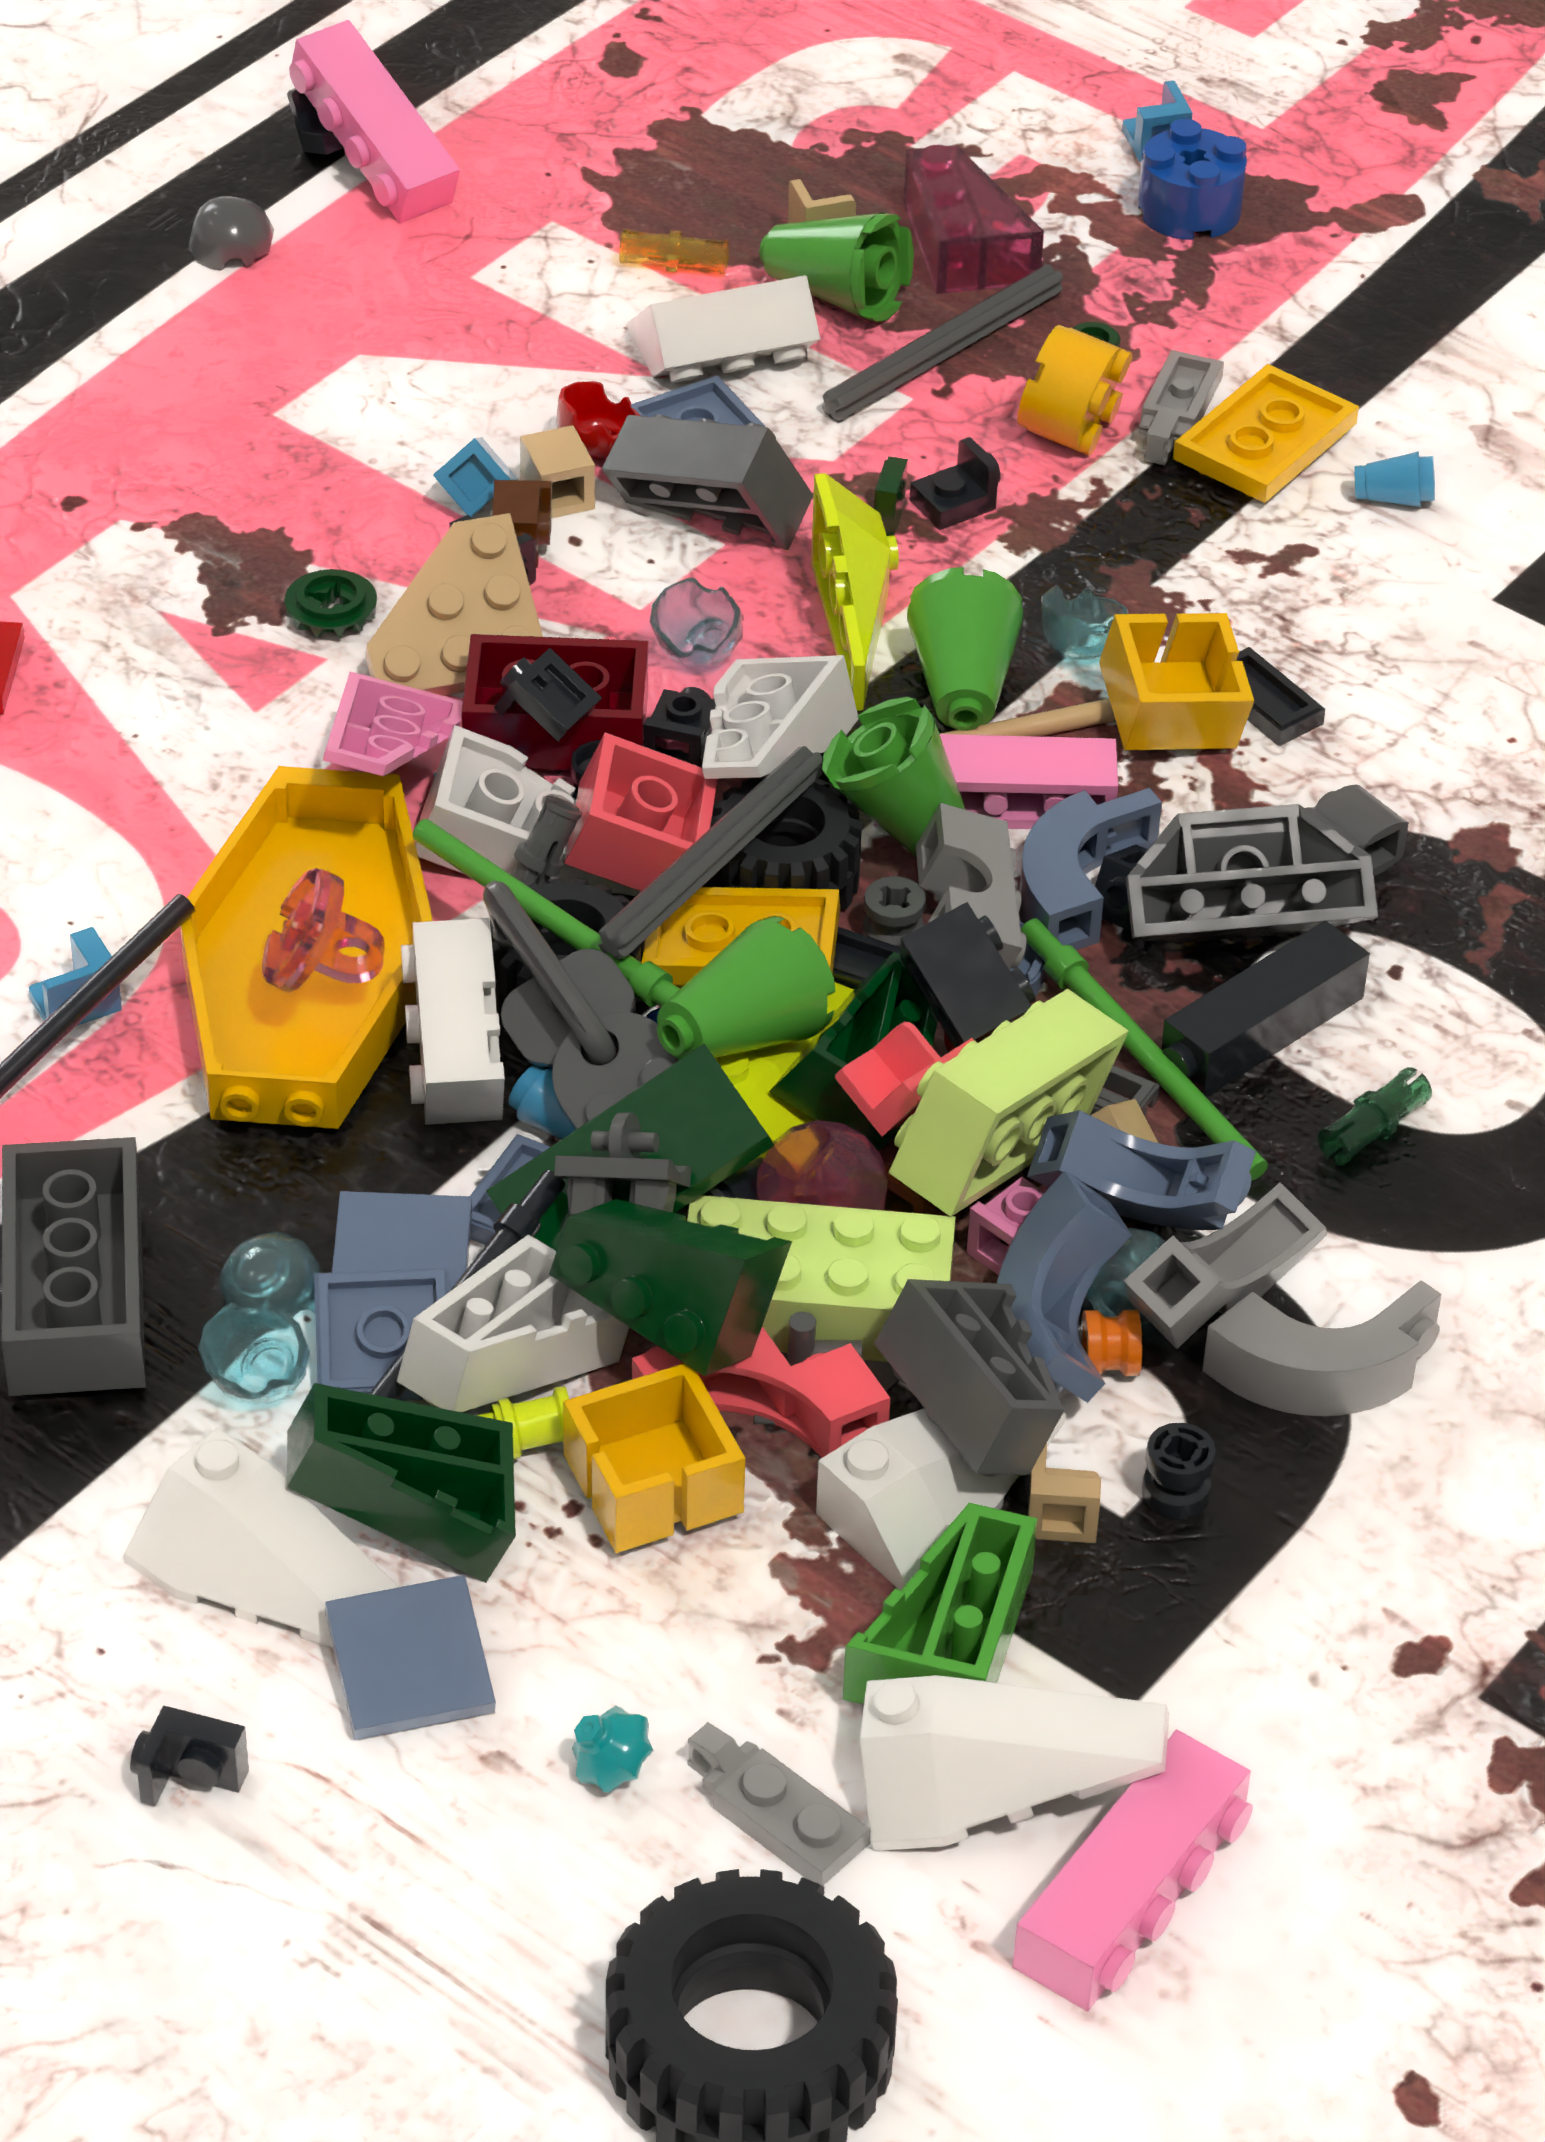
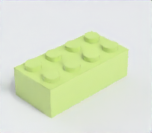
(993, 1099)
(841, 1261)

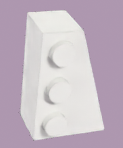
(454, 1021)
(506, 1334)

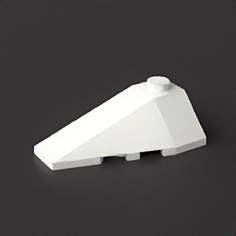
(773, 709)

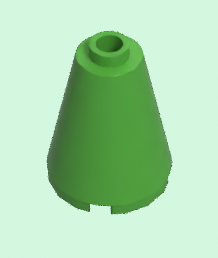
(845, 260)
(965, 641)
(894, 768)
(752, 995)

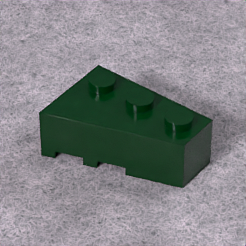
(857, 1026)
(672, 1279)
(409, 1472)

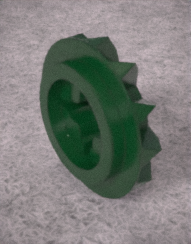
(314, 592)

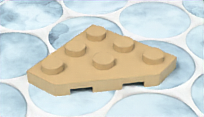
(463, 589)

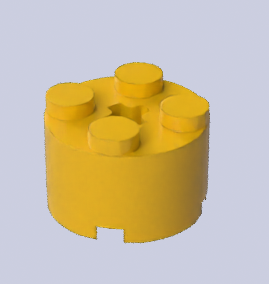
(1074, 389)

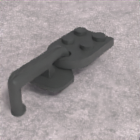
(574, 1017)

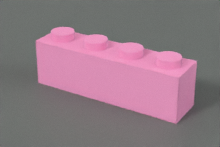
(373, 121)
(1029, 774)
(1132, 1872)

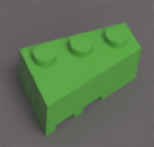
(954, 1610)

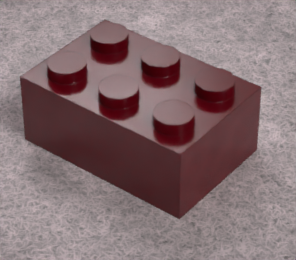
(609, 666)

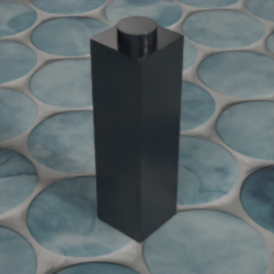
(1266, 1007)

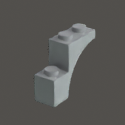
(1195, 1279)

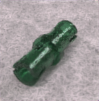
(1374, 1115)

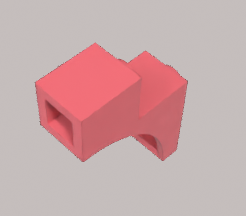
(817, 1400)

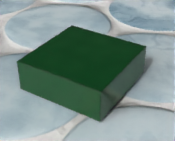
(891, 493)

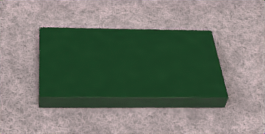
(698, 1125)

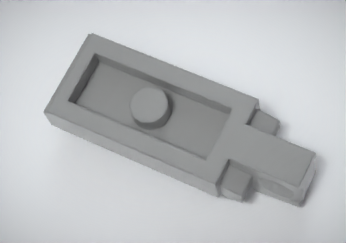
(1177, 401)
(776, 1805)

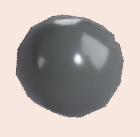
(228, 230)

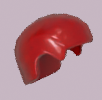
(592, 415)

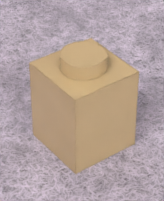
(562, 459)

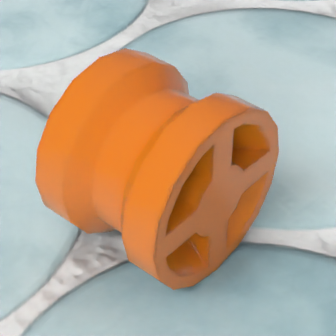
(1113, 1341)

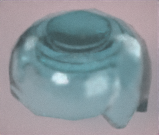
(696, 623)
(1079, 625)
(272, 1271)
(254, 1353)

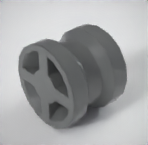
(893, 909)

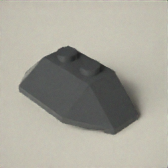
(1248, 877)

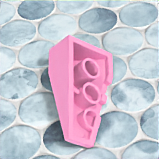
(387, 724)

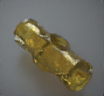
(674, 251)

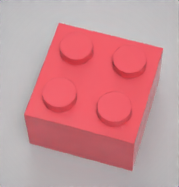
(637, 812)

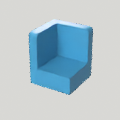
(1156, 118)
(471, 475)
(87, 957)

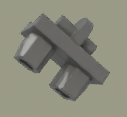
(650, 1180)

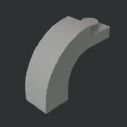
(1318, 1368)

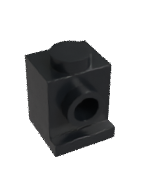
(680, 718)

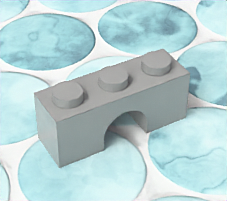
(972, 862)

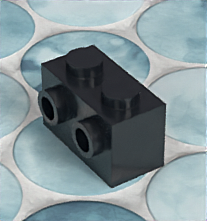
(964, 975)

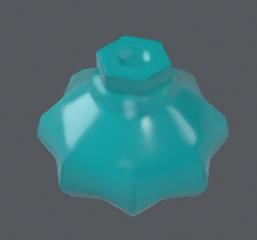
(611, 1748)

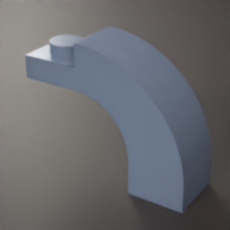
(1070, 844)
(1144, 1177)
(1052, 1271)

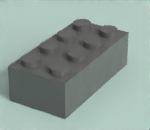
(72, 1267)

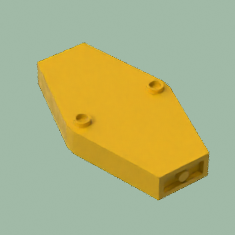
(315, 1048)

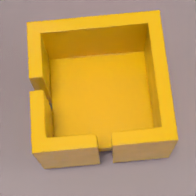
(1188, 698)
(653, 1456)

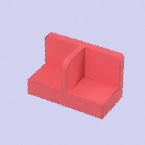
(888, 1076)

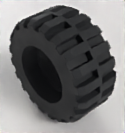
(759, 1938)

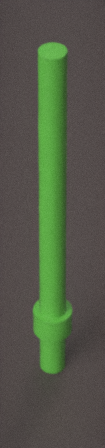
(1071, 972)
(647, 980)

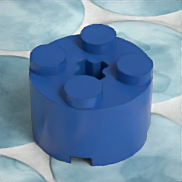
(1192, 181)

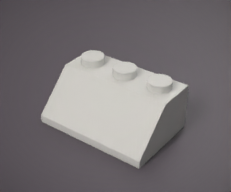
(726, 329)

